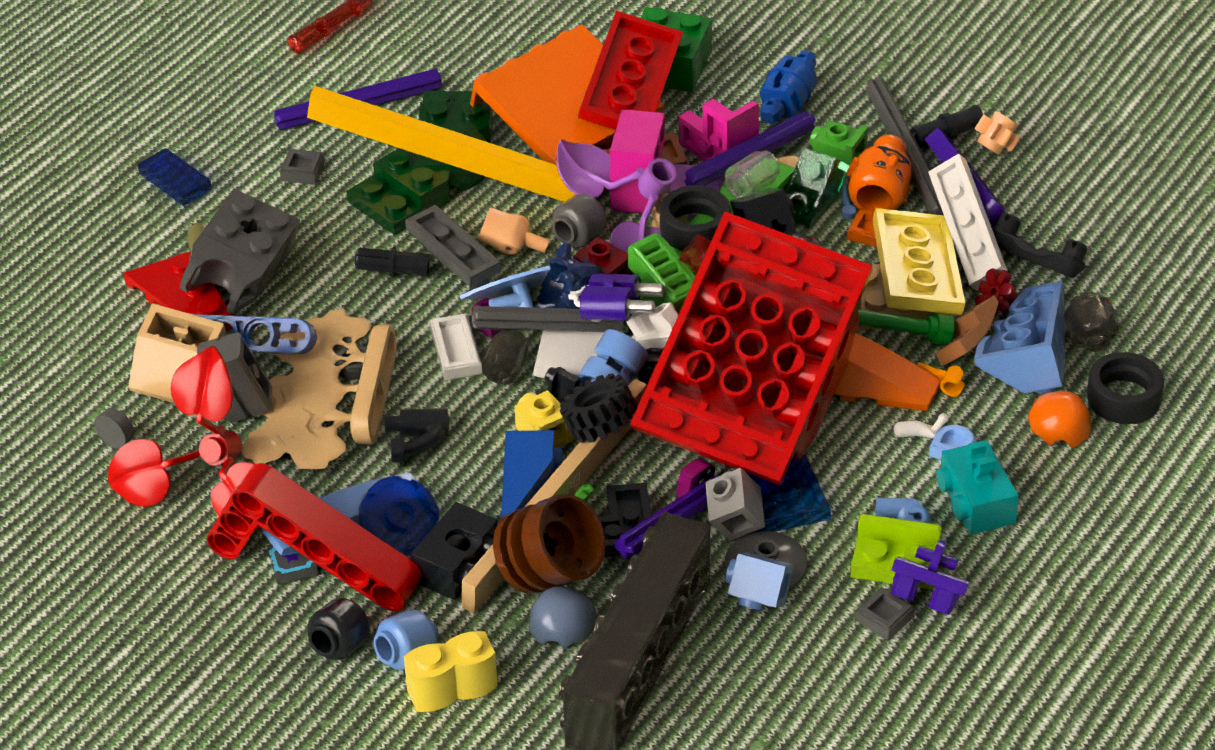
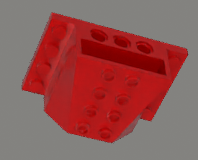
(755, 349)

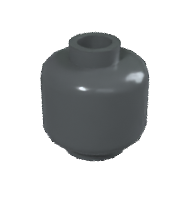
(579, 220)

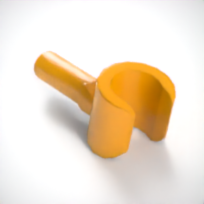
(950, 379)

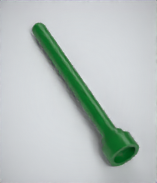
(936, 328)

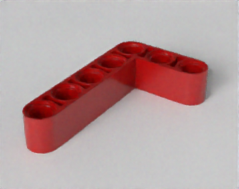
(315, 531)

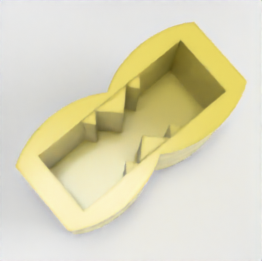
(450, 671)

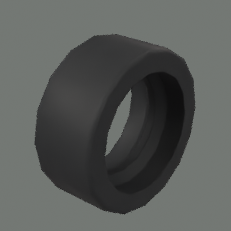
(689, 201)
(1131, 368)

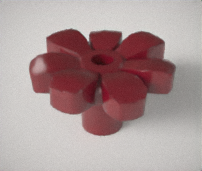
(997, 285)

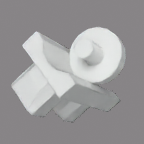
(654, 329)

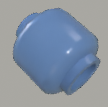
(402, 634)

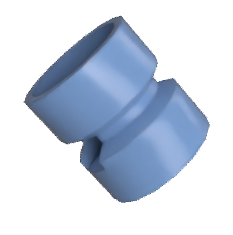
(615, 355)

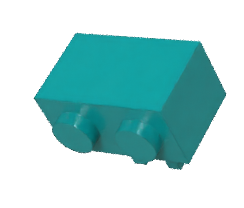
(977, 487)

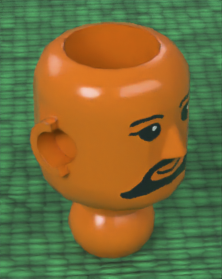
(880, 175)

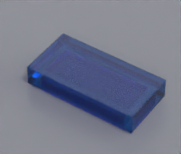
(174, 176)

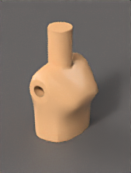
(509, 233)

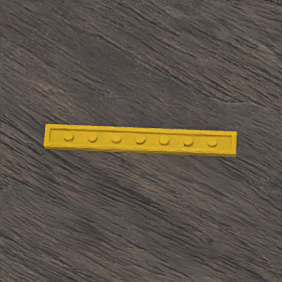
(437, 143)

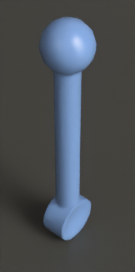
(848, 210)

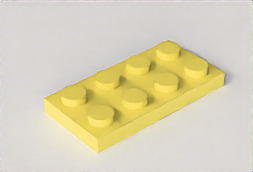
(918, 262)

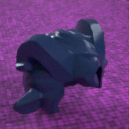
(564, 276)

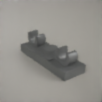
(453, 246)

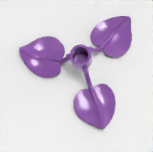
(587, 171)

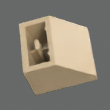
(164, 344)

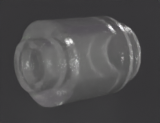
(752, 173)

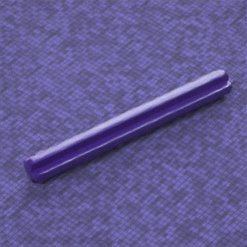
(372, 94)
(768, 140)

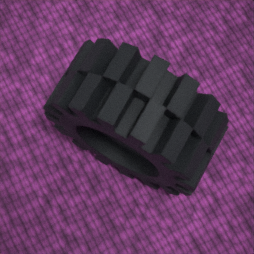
(598, 408)

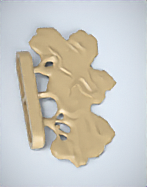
(313, 391)

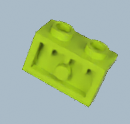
(886, 538)

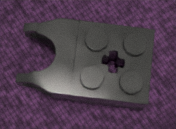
(241, 249)

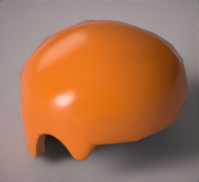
(1060, 417)

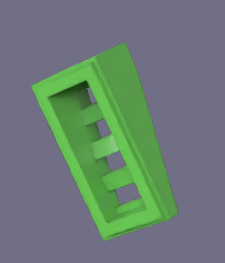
(653, 251)

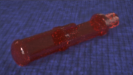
(326, 24)

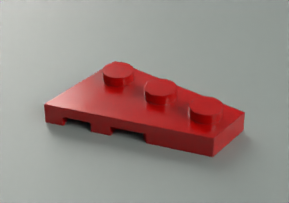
(162, 283)

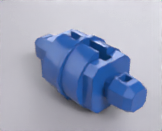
(788, 87)

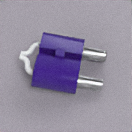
(615, 297)

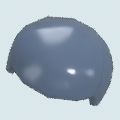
(562, 616)

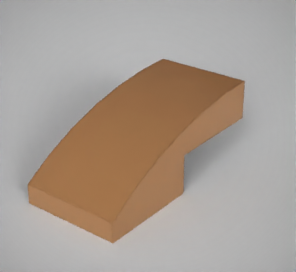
(969, 330)

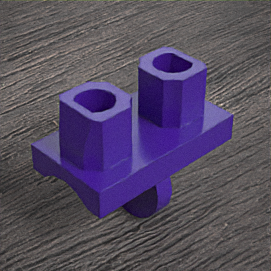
(910, 574)

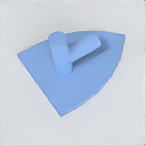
(517, 284)

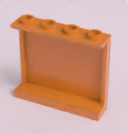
(544, 92)

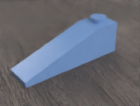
(1029, 343)

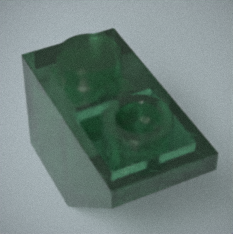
(815, 185)

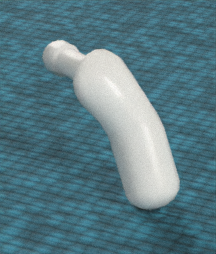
(918, 428)

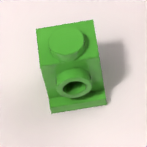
(839, 141)

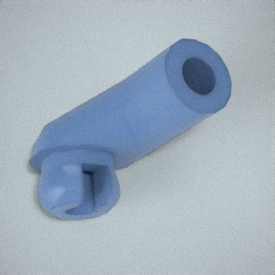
(902, 509)

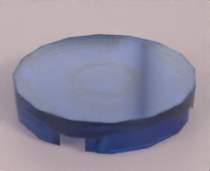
(398, 512)

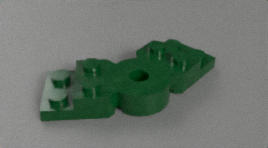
(411, 182)

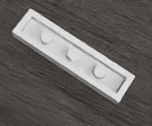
(966, 219)

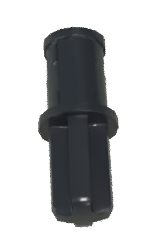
(392, 261)

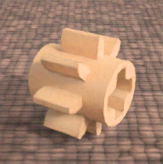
(997, 133)

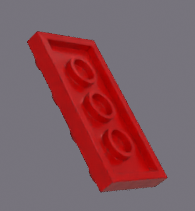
(630, 69)

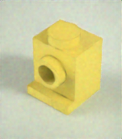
(542, 413)

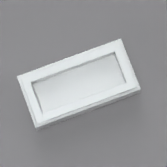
(455, 346)

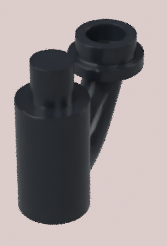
(425, 424)

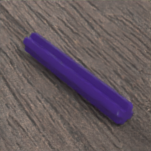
(685, 506)

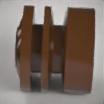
(549, 544)

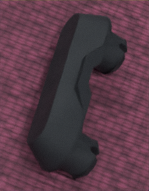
(1067, 263)

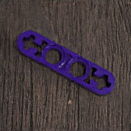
(946, 149)

